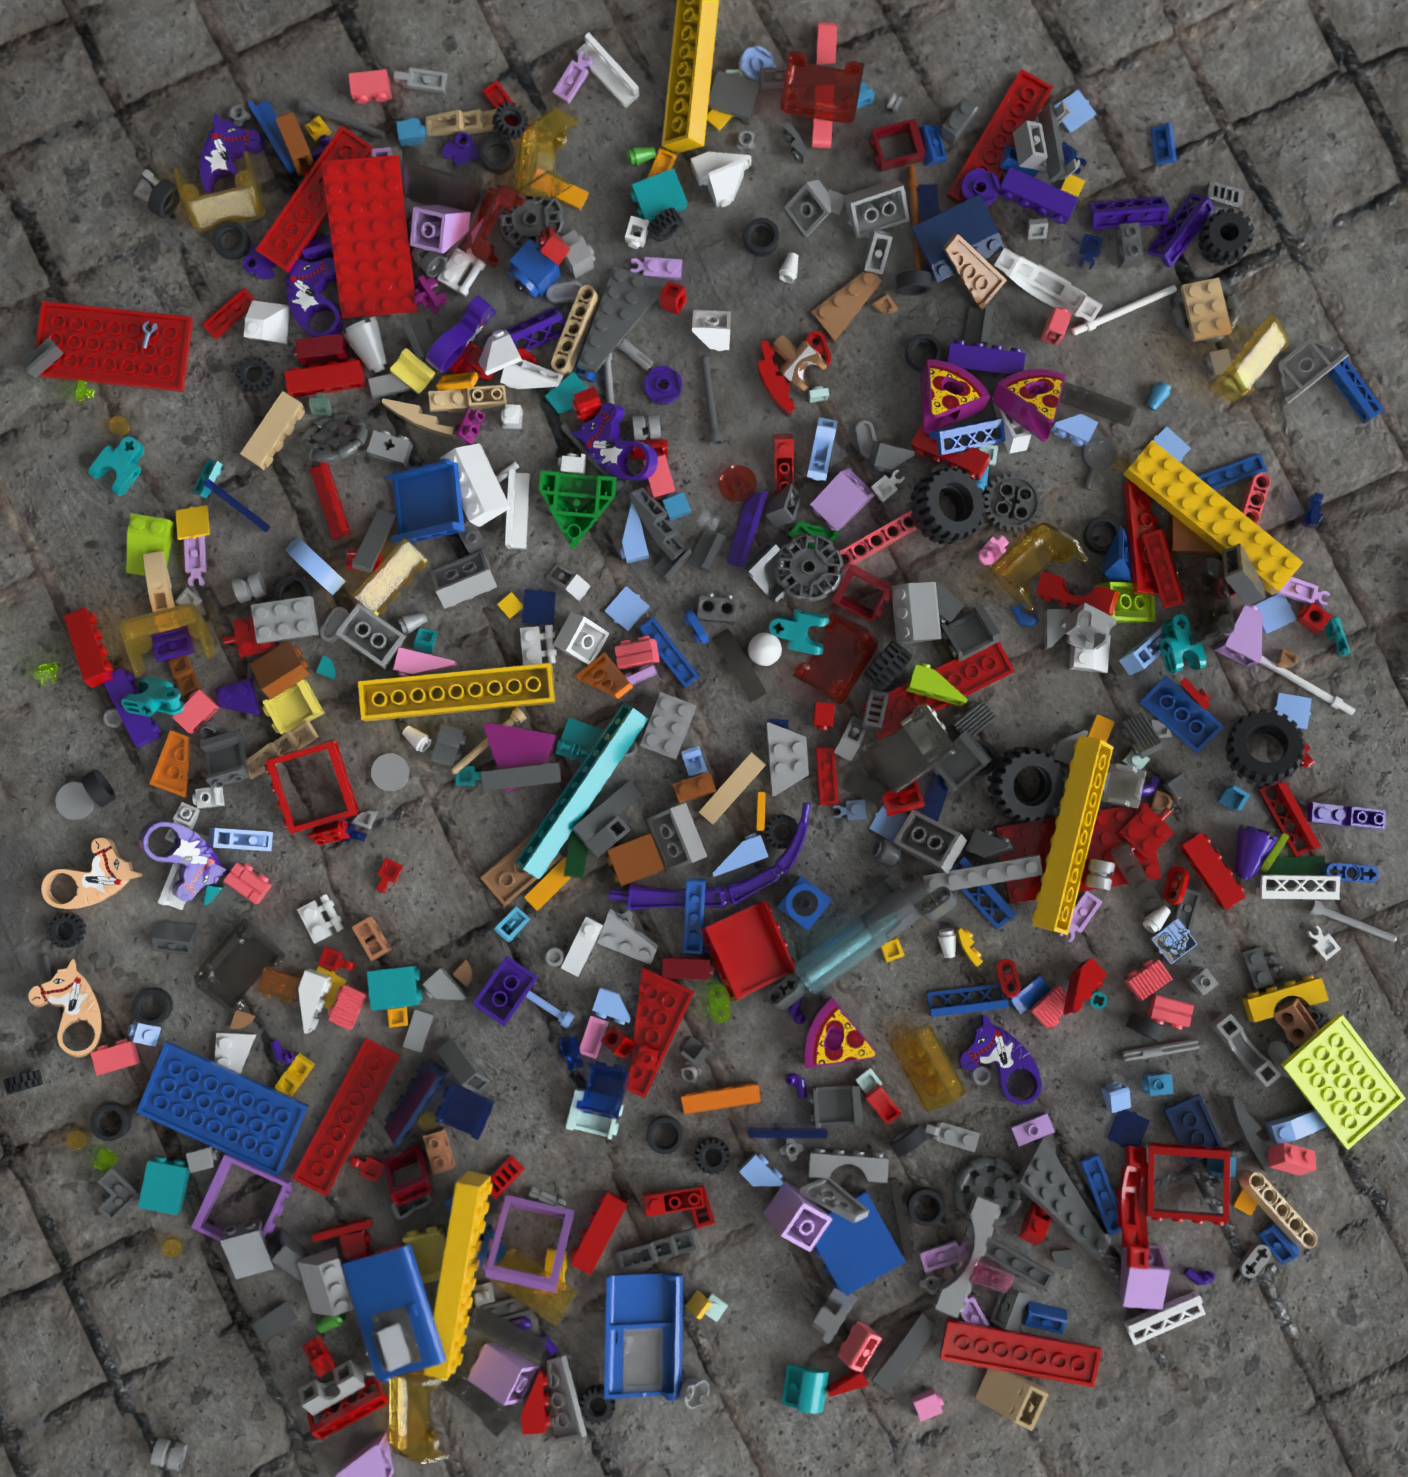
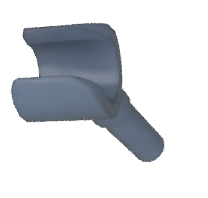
(148, 331)

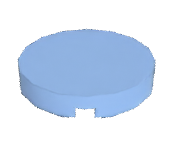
(753, 60)

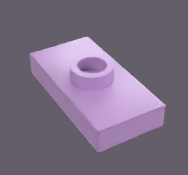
(1032, 1129)

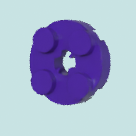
(983, 178)
(669, 376)

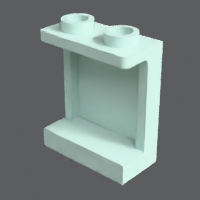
(590, 1123)

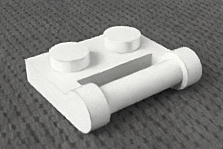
(455, 270)

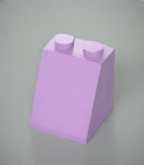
(438, 227)
(842, 499)
(1245, 642)
(796, 1217)
(1145, 1287)
(503, 1374)
(370, 1461)

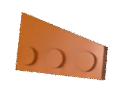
(605, 677)
(173, 765)

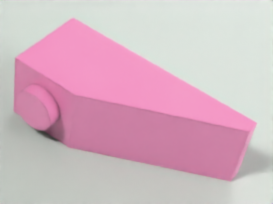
(417, 663)

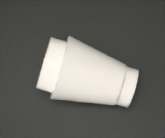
(789, 268)
(417, 739)
(1156, 919)
(947, 941)

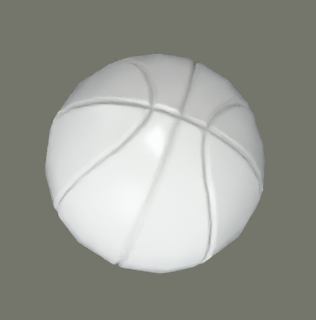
(764, 649)

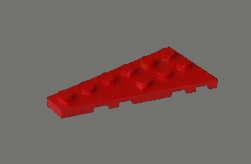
(1140, 522)
(657, 1020)

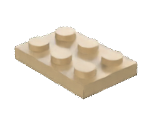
(1206, 309)

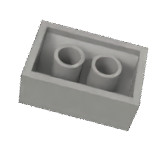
(877, 207)
(463, 579)
(916, 612)
(371, 636)
(676, 837)
(325, 1283)

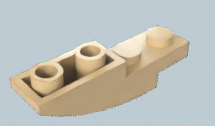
(475, 398)
(158, 581)

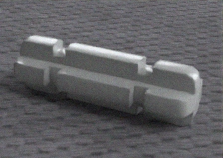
(546, 1198)

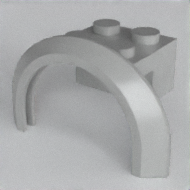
(1032, 148)

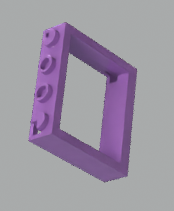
(212, 1231)
(518, 1277)

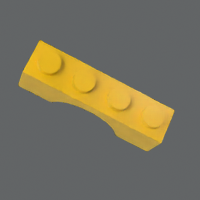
(1262, 1005)

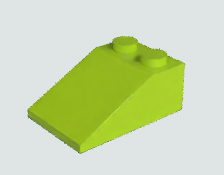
(147, 536)
(1131, 606)
(932, 685)

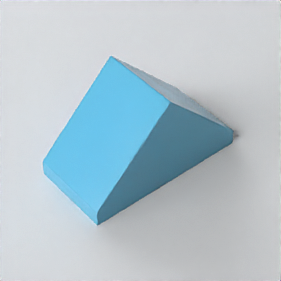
(512, 924)

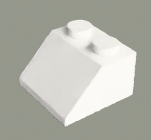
(581, 638)

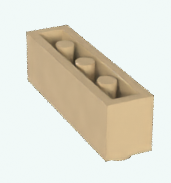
(273, 430)

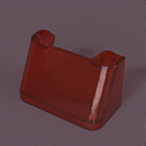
(821, 90)
(495, 199)
(843, 660)

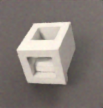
(636, 226)
(512, 416)
(572, 464)
(215, 797)

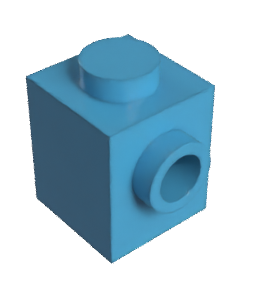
(411, 132)
(676, 506)
(1157, 1083)

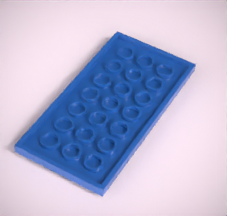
(222, 1108)

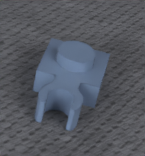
(854, 810)

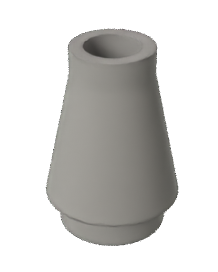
(412, 621)

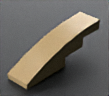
(455, 122)
(413, 415)
(288, 742)
(732, 788)

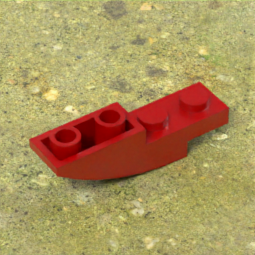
(774, 385)

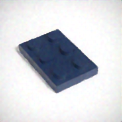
(1192, 1124)

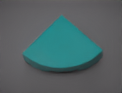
(326, 668)

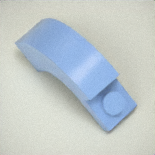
(822, 449)
(315, 565)

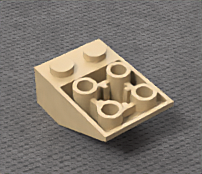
(1012, 1397)

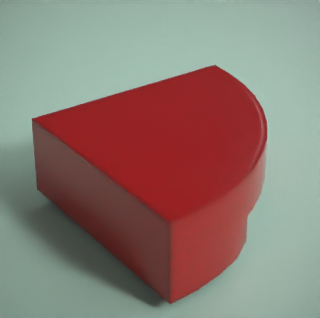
(526, 355)

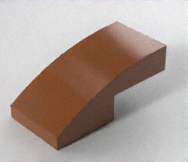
(185, 675)

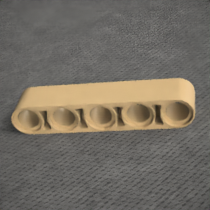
(574, 322)
(1286, 1212)

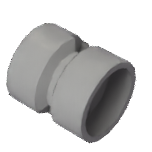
(653, 424)
(248, 587)
(1099, 874)
(168, 1454)

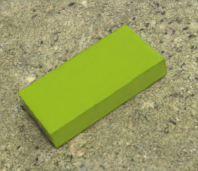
(1274, 852)

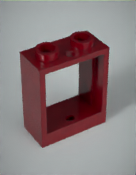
(909, 127)
(321, 350)
(855, 607)
(687, 968)
(420, 1185)

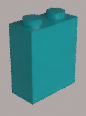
(658, 194)
(394, 987)
(164, 1185)

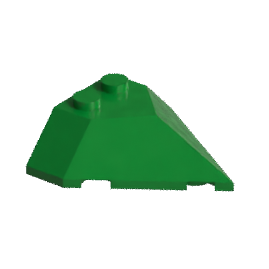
(576, 500)

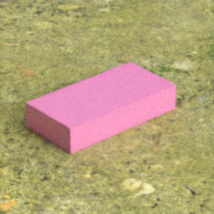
(594, 1033)

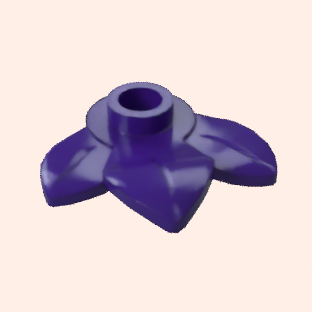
(459, 152)
(263, 266)

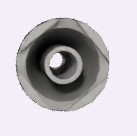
(367, 343)

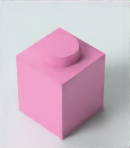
(928, 1404)

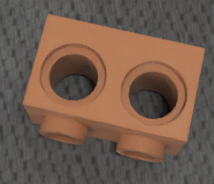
(371, 938)
(1300, 1020)
(439, 1151)

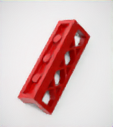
(330, 501)
(1163, 568)
(1296, 817)
(347, 1415)

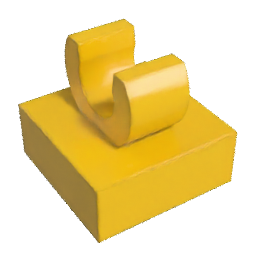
(317, 128)

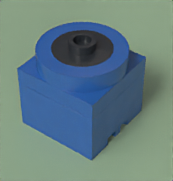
(532, 270)
(804, 903)

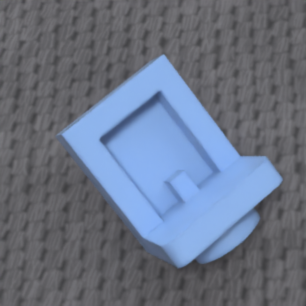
(694, 761)
(143, 1033)

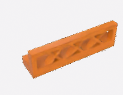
(720, 1098)

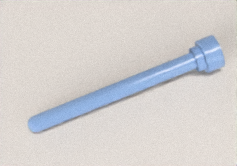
(563, 1017)

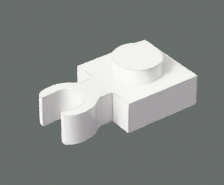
(886, 487)
(1324, 944)

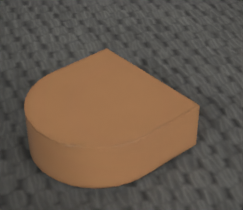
(1160, 801)

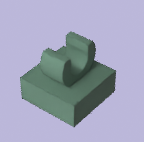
(320, 405)

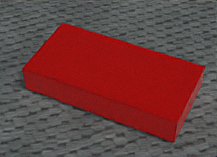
(882, 1104)

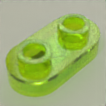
(719, 1004)

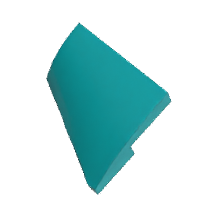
(561, 396)
(1335, 631)

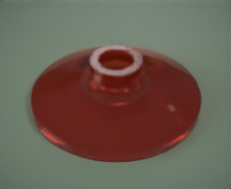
(734, 475)

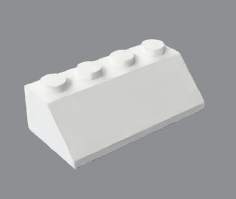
(479, 487)

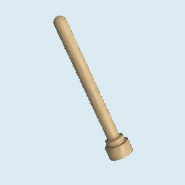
(516, 717)

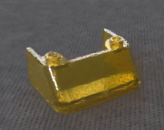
(538, 155)
(234, 204)
(1252, 360)
(1031, 557)
(138, 631)
(411, 1418)

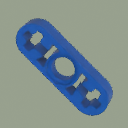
(1357, 872)

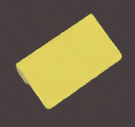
(412, 371)

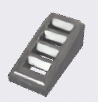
(1217, 201)
(872, 726)

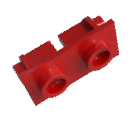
(659, 445)
(326, 834)

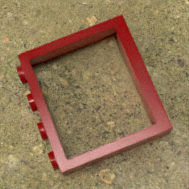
(342, 776)
(1189, 1151)

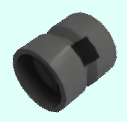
(430, 261)

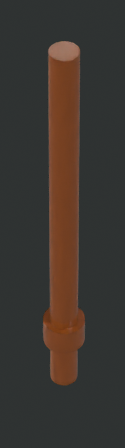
(912, 186)

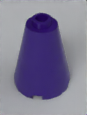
(1252, 850)

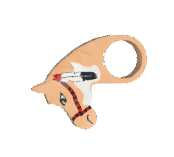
(106, 878)
(75, 995)

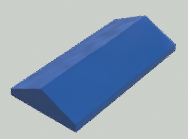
(1181, 714)

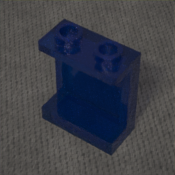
(604, 1090)
(464, 1110)

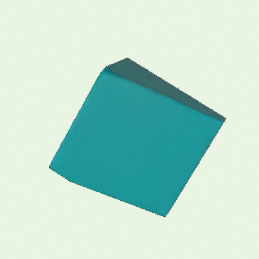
(425, 640)
(211, 892)

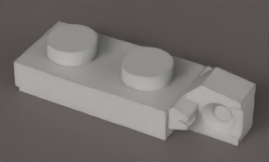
(422, 80)
(953, 1135)

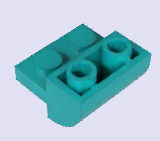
(805, 1388)

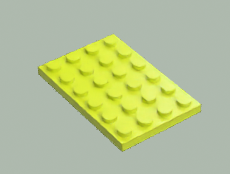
(1343, 1081)

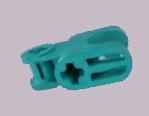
(121, 460)
(796, 630)
(1177, 644)
(156, 696)

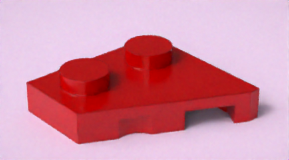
(469, 363)
(1199, 695)
(904, 800)

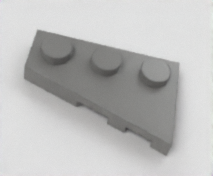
(624, 939)
(835, 1198)

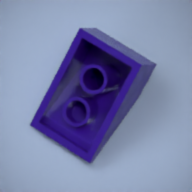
(505, 991)

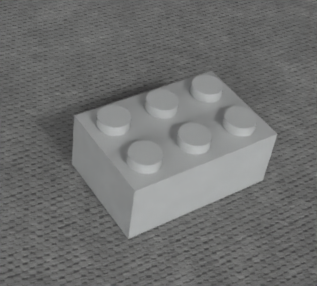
(284, 619)
(668, 726)
(930, 841)

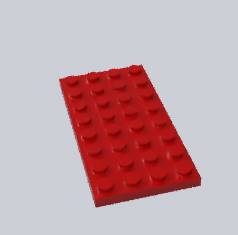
(369, 236)
(107, 346)
(1036, 837)

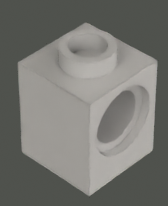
(1217, 362)
(1202, 981)
(202, 1159)

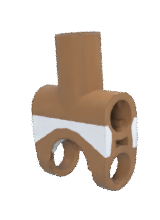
(797, 360)

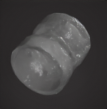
(709, 521)

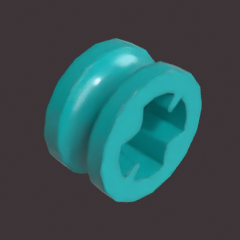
(1099, 994)

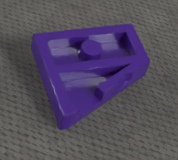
(238, 697)

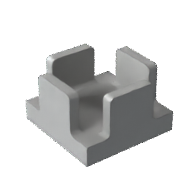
(1087, 624)
(1123, 785)
(833, 1314)

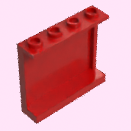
(748, 950)

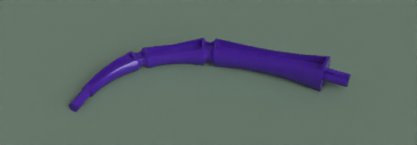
(650, 897)

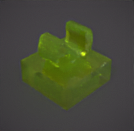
(83, 392)
(46, 671)
(105, 1159)

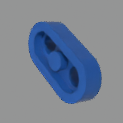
(691, 619)

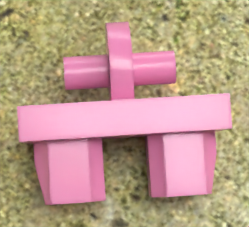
(992, 550)

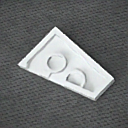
(233, 1049)

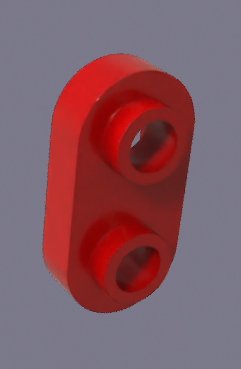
(821, 348)
(1174, 885)
(1008, 979)

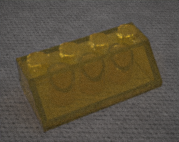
(390, 578)
(928, 1068)
(545, 1303)

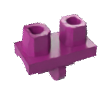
(426, 296)
(469, 425)

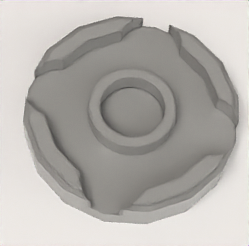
(390, 772)
(74, 801)

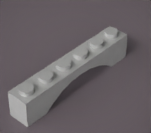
(985, 874)
(953, 1292)

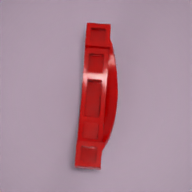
(1133, 1208)

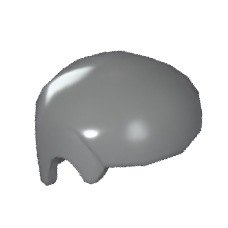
(693, 1391)

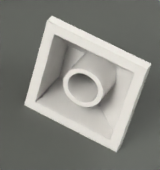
(725, 182)
(267, 322)
(712, 328)
(498, 352)
(1090, 658)

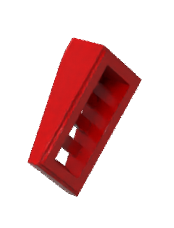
(516, 1165)
(711, 1221)
(849, 1382)

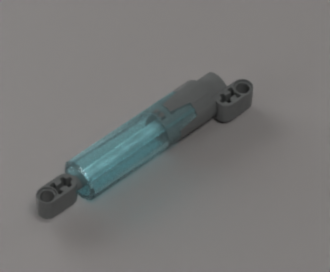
(861, 939)

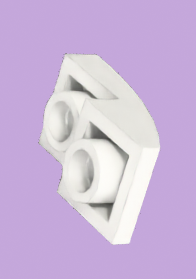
(185, 816)

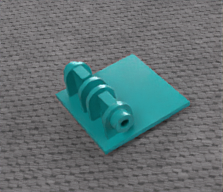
(578, 740)

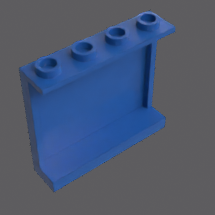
(427, 501)
(857, 1250)

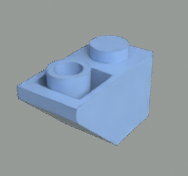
(1076, 428)
(611, 1004)
(1116, 1096)
(759, 1173)

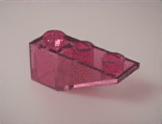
(992, 1276)

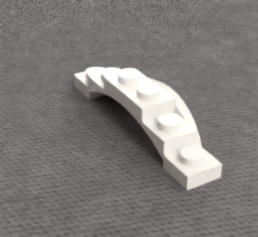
(1047, 285)

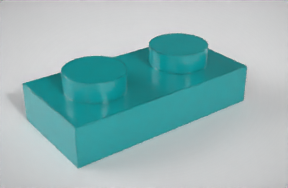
(210, 471)

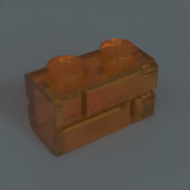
(280, 985)

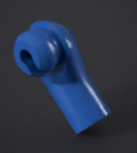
(1024, 619)

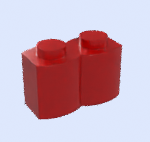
(586, 404)

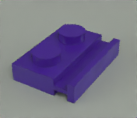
(172, 644)

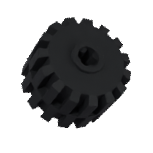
(1228, 226)

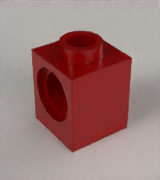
(672, 297)
(1321, 617)
(823, 715)
(618, 1042)
(647, 1057)

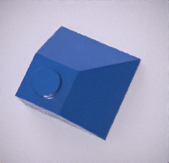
(1117, 559)

